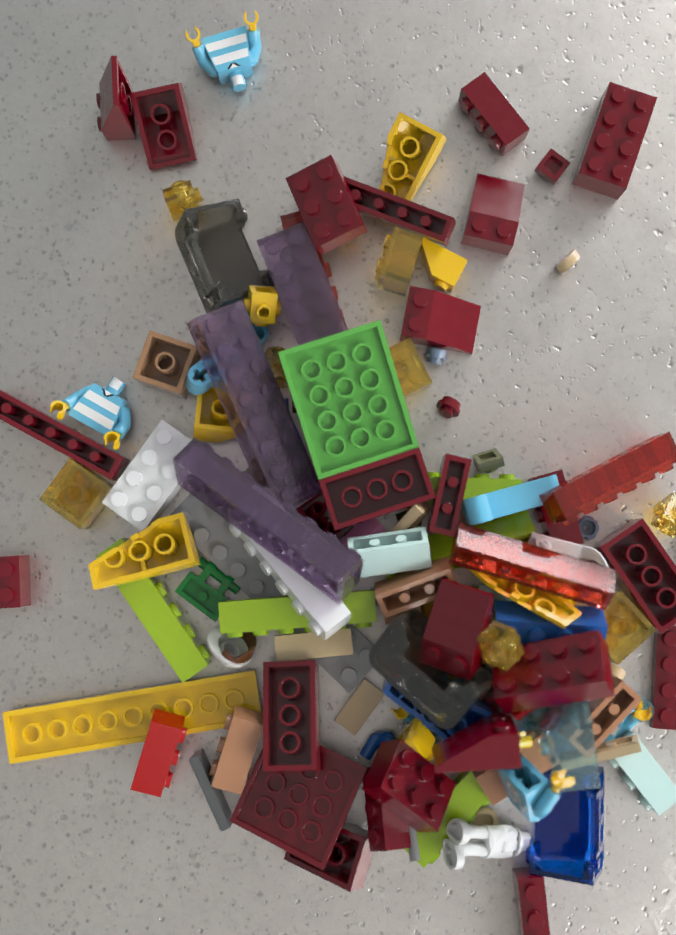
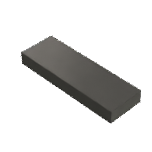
(214, 796)

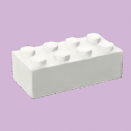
(149, 479)

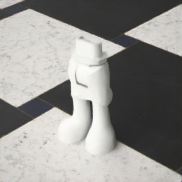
(496, 842)

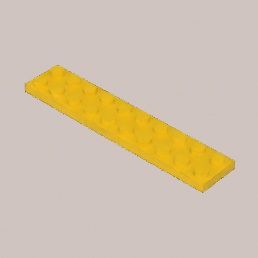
(125, 715)

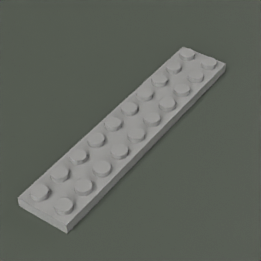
(229, 554)

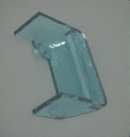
(568, 742)

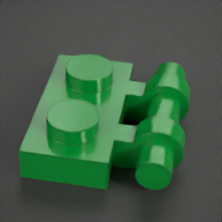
(202, 594)

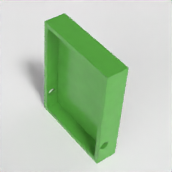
(348, 399)

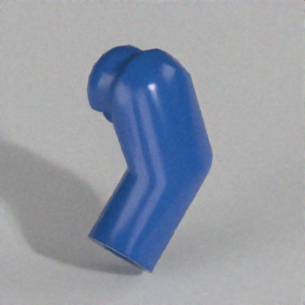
(374, 742)

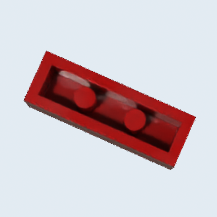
(159, 753)

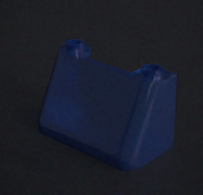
(571, 836)

